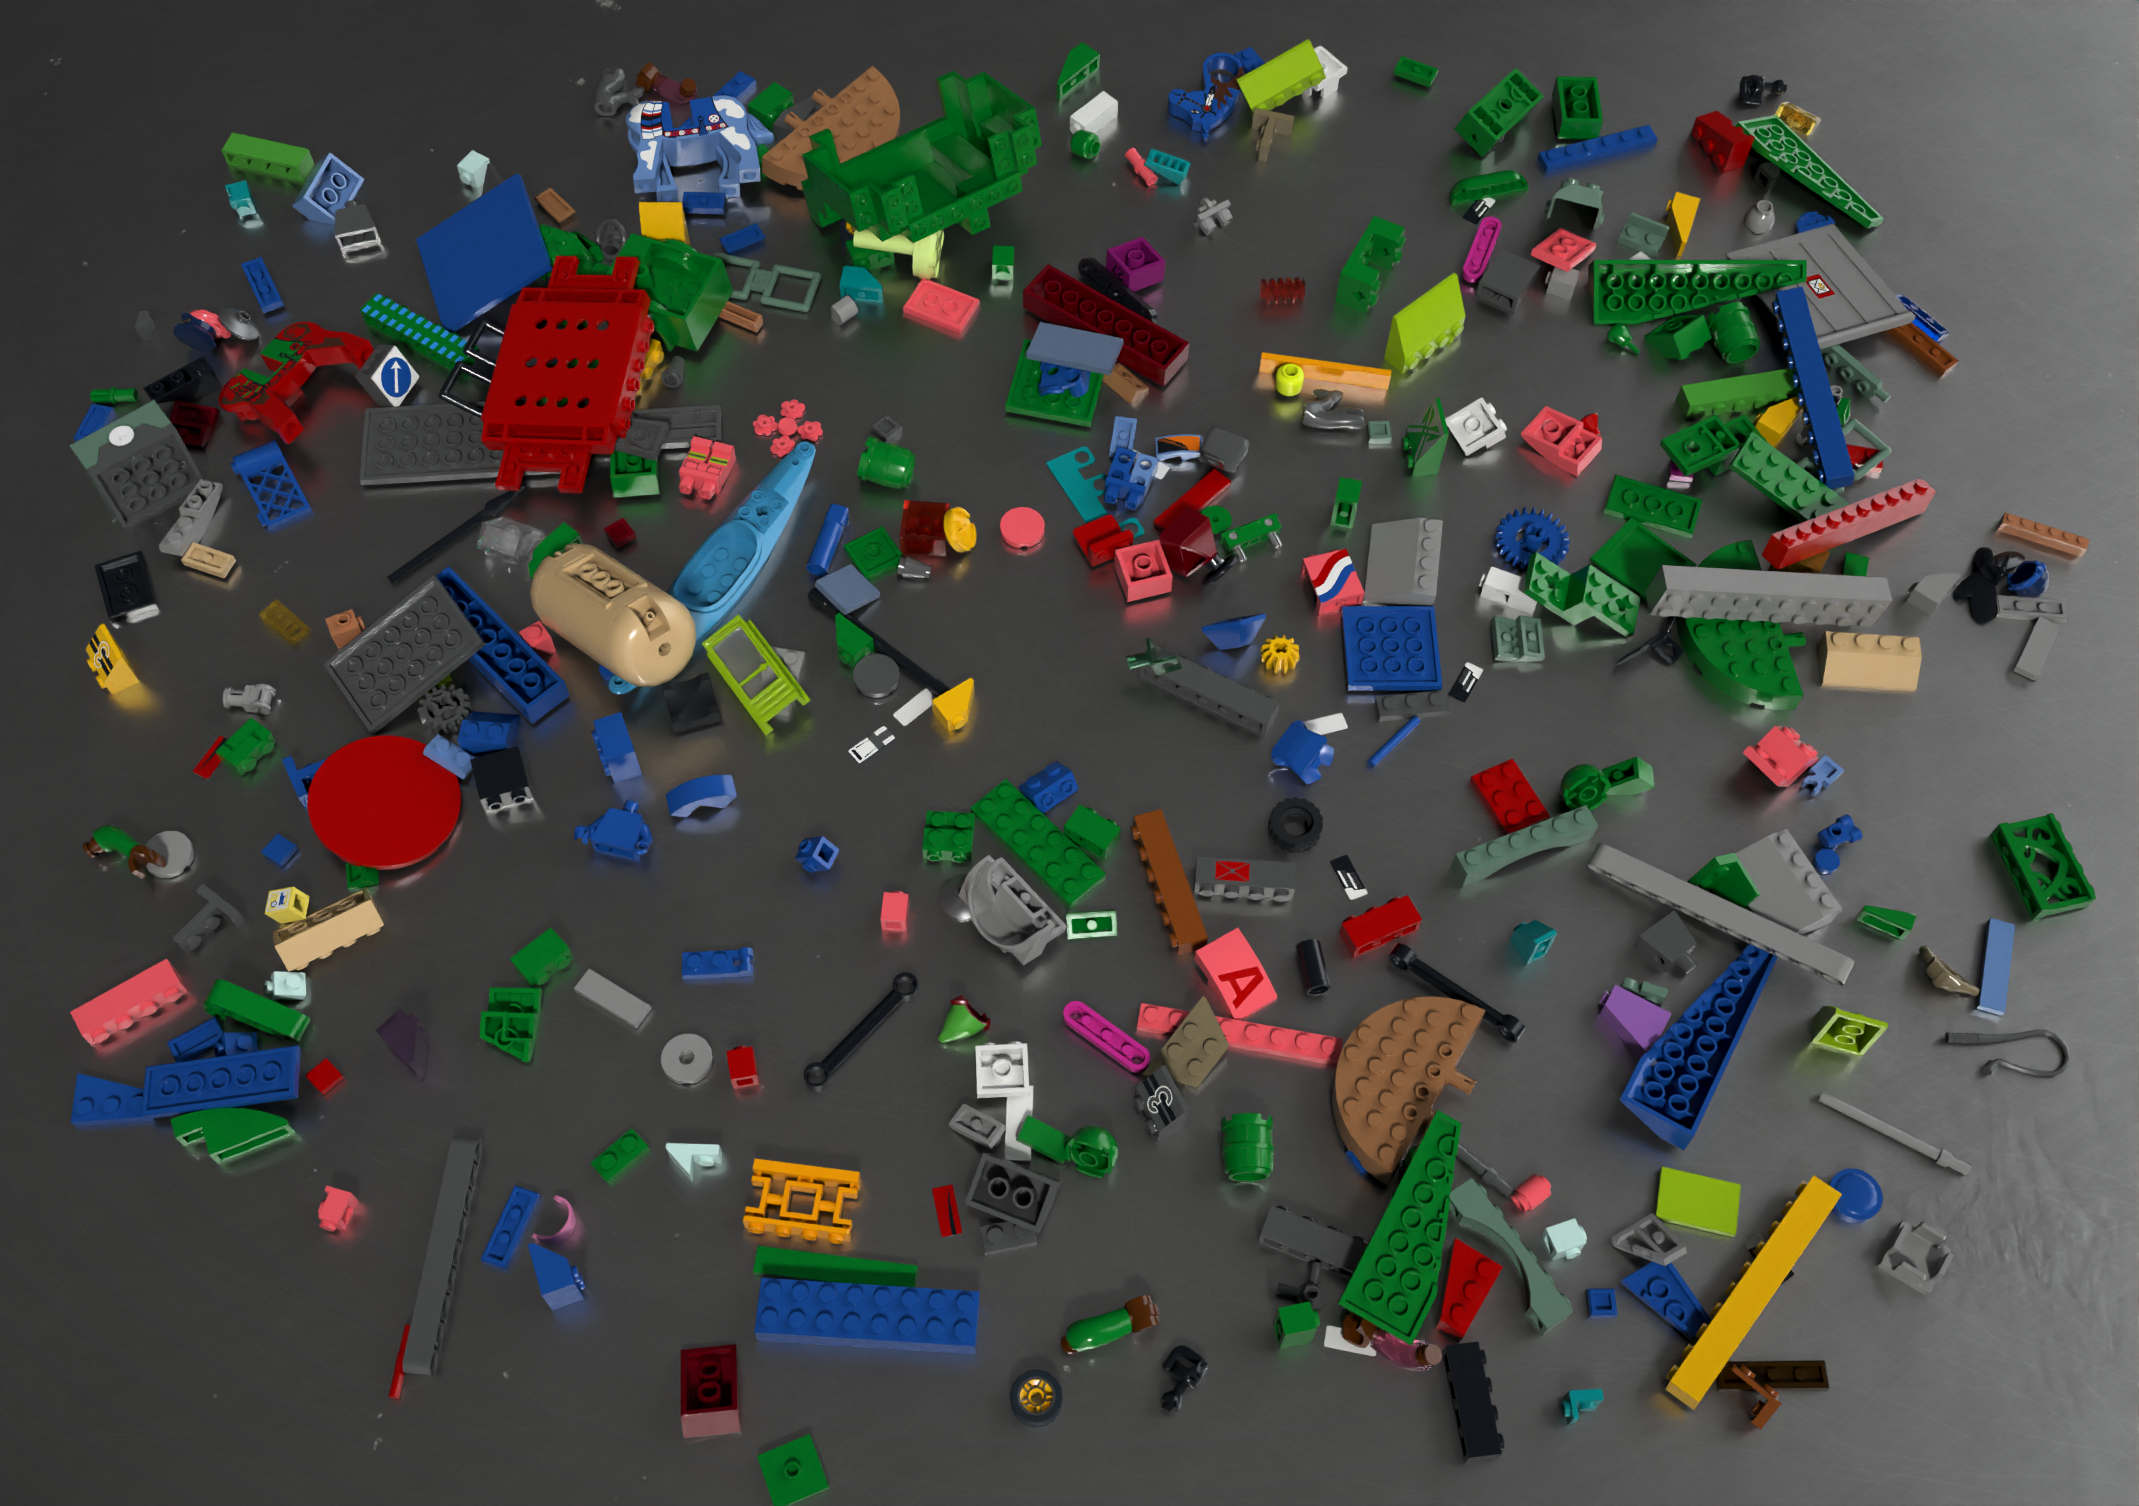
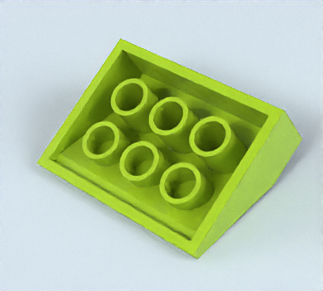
(1425, 325)

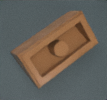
(1125, 383)

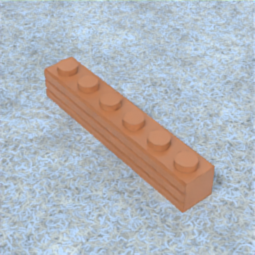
(742, 317)
(2043, 534)

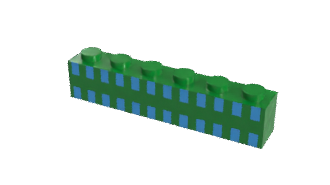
(415, 332)

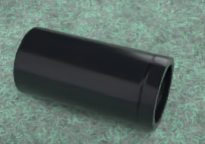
(1313, 967)

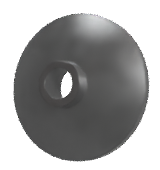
(238, 323)
(950, 901)

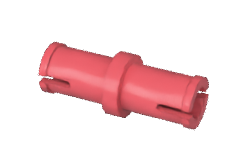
(1139, 168)

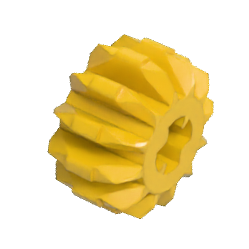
(1279, 653)

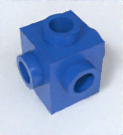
(816, 854)

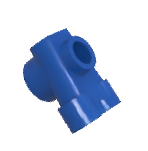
(1839, 832)

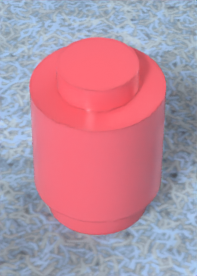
(1531, 1193)

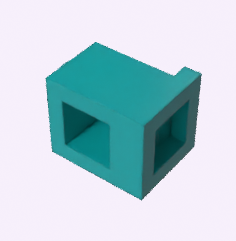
(241, 198)

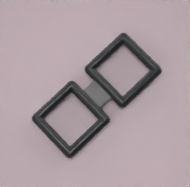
(481, 369)

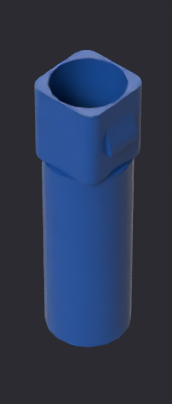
(828, 539)

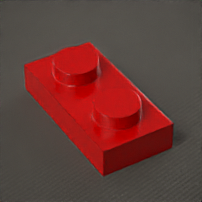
(1860, 455)

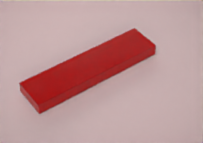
(1196, 498)

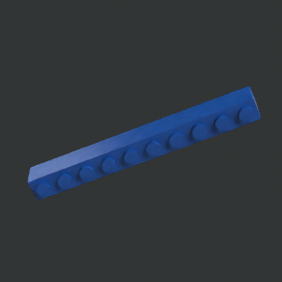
(1813, 388)

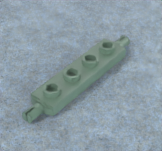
(1854, 372)

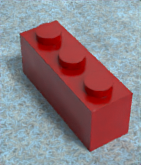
(1380, 925)

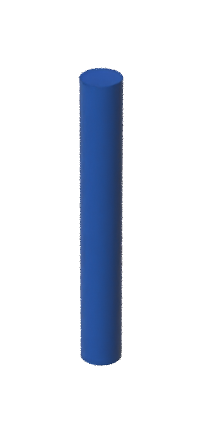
(1393, 741)

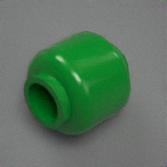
(1085, 144)

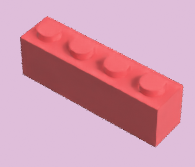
(128, 1002)

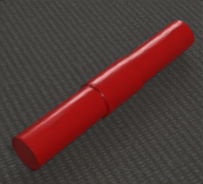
(398, 1375)

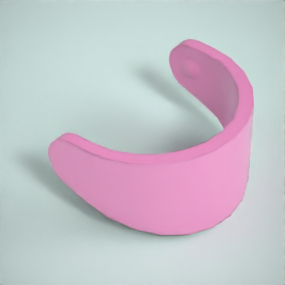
(565, 1231)

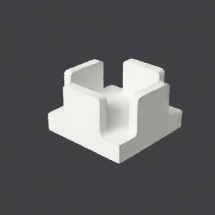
(1333, 72)

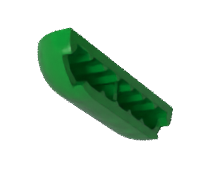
(1487, 186)

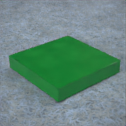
(873, 553)

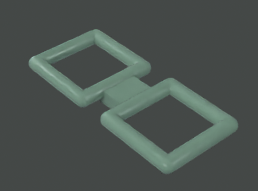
(764, 282)
(1884, 451)

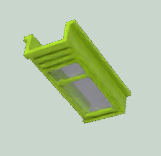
(753, 671)

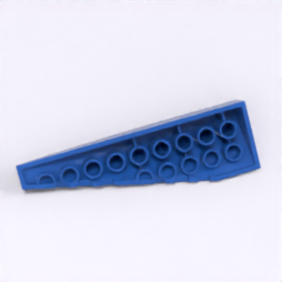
(1686, 1064)

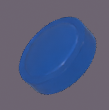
(1859, 1198)

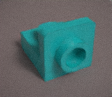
(1584, 1399)

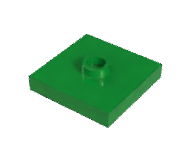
(793, 1472)

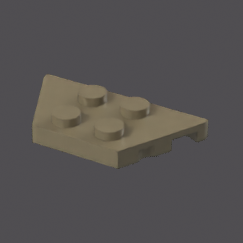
(1192, 1047)

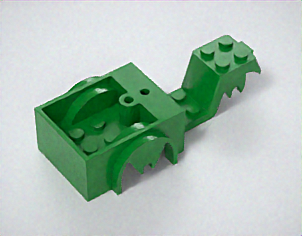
(683, 284)

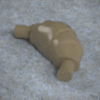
(1944, 976)

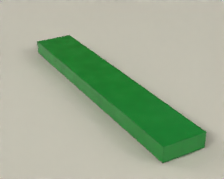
(831, 1268)

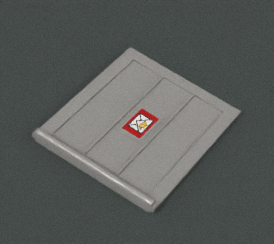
(1840, 287)

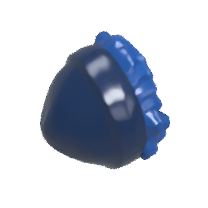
(2029, 579)

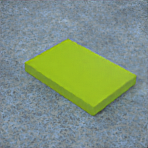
(1697, 1201)

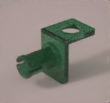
(1149, 657)

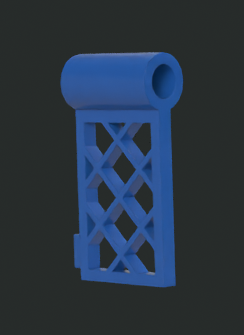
(261, 462)

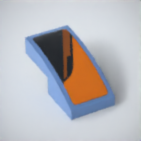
(1183, 445)

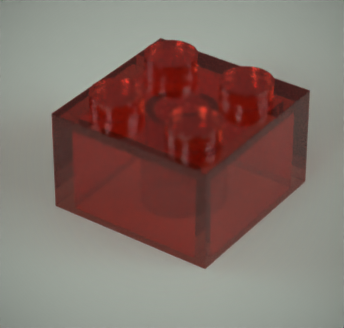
(923, 528)

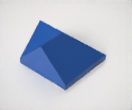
(1234, 631)

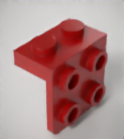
(1101, 539)

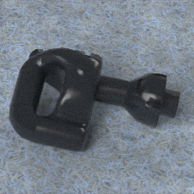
(1757, 86)
(1186, 1376)

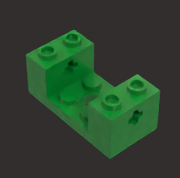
(1489, 121)
(1378, 245)

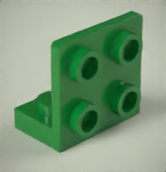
(1726, 879)

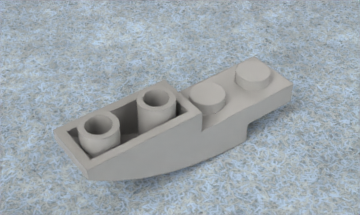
(194, 519)

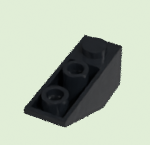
(185, 383)

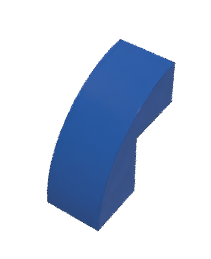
(704, 791)

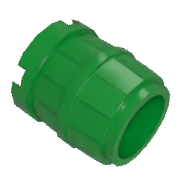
(1734, 332)
(886, 464)
(1248, 1147)

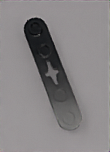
(1107, 282)

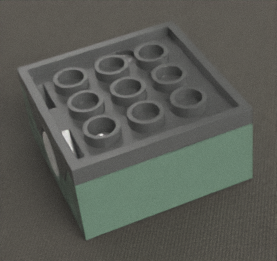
(138, 464)

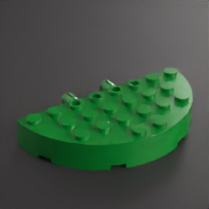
(1743, 656)

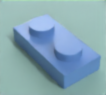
(1123, 435)
(449, 756)

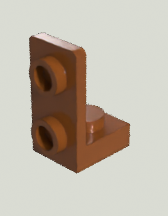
(1761, 1411)

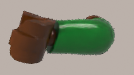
(112, 838)
(1102, 1329)

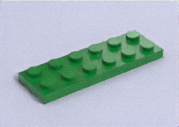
(1784, 480)
(1038, 843)

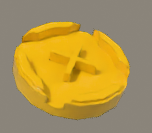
(959, 530)

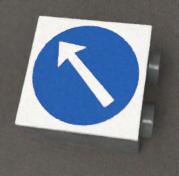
(387, 376)

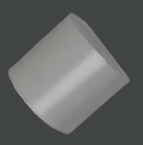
(843, 310)

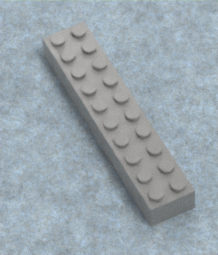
(1768, 596)

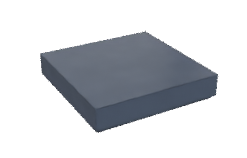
(847, 589)

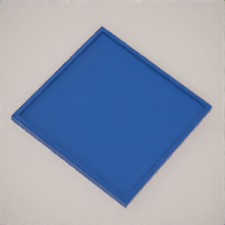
(483, 254)

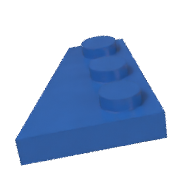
(105, 1102)
(1668, 1296)

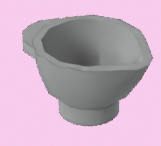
(1760, 217)

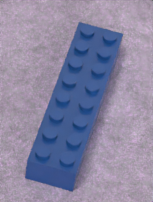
(506, 657)
(867, 1316)

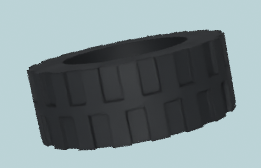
(1295, 807)

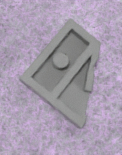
(1650, 1240)

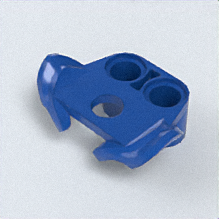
(1074, 379)

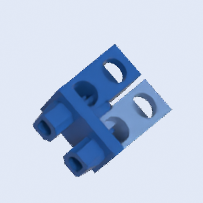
(1129, 478)

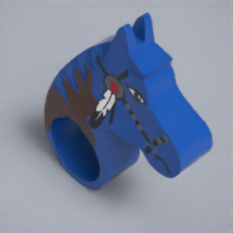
(1216, 100)

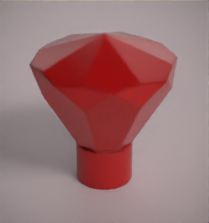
(1590, 423)

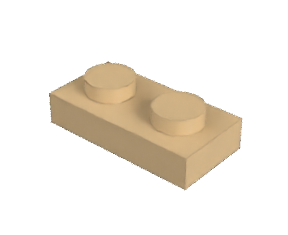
(208, 560)

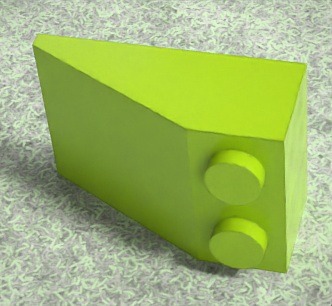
(1846, 1030)

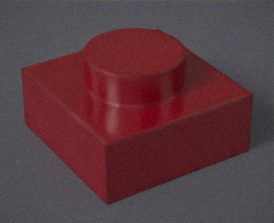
(620, 533)

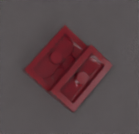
(194, 422)

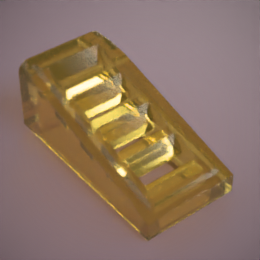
(277, 607)

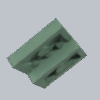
(1517, 639)

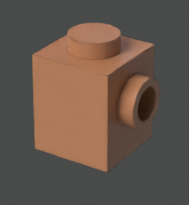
(345, 627)

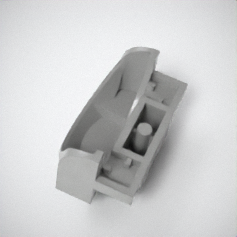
(1013, 917)

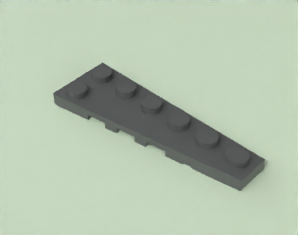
(643, 438)

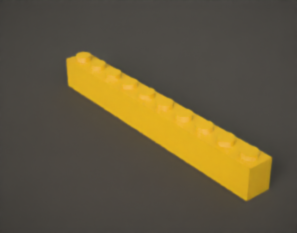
(1752, 1293)

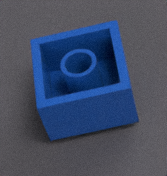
(615, 748)

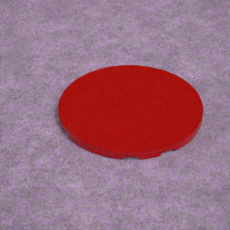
(383, 803)

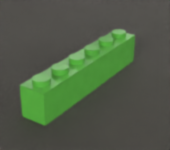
(1736, 393)

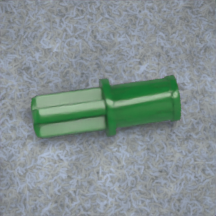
(114, 395)

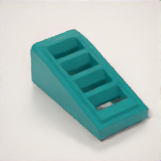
(1178, 169)

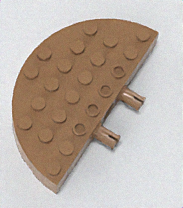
(859, 120)
(1396, 1073)

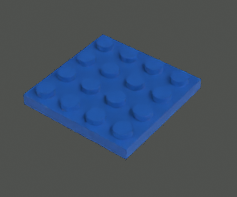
(1391, 648)

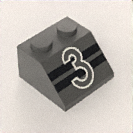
(1161, 1104)

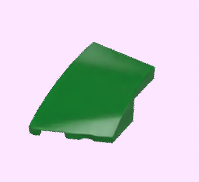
(512, 1020)

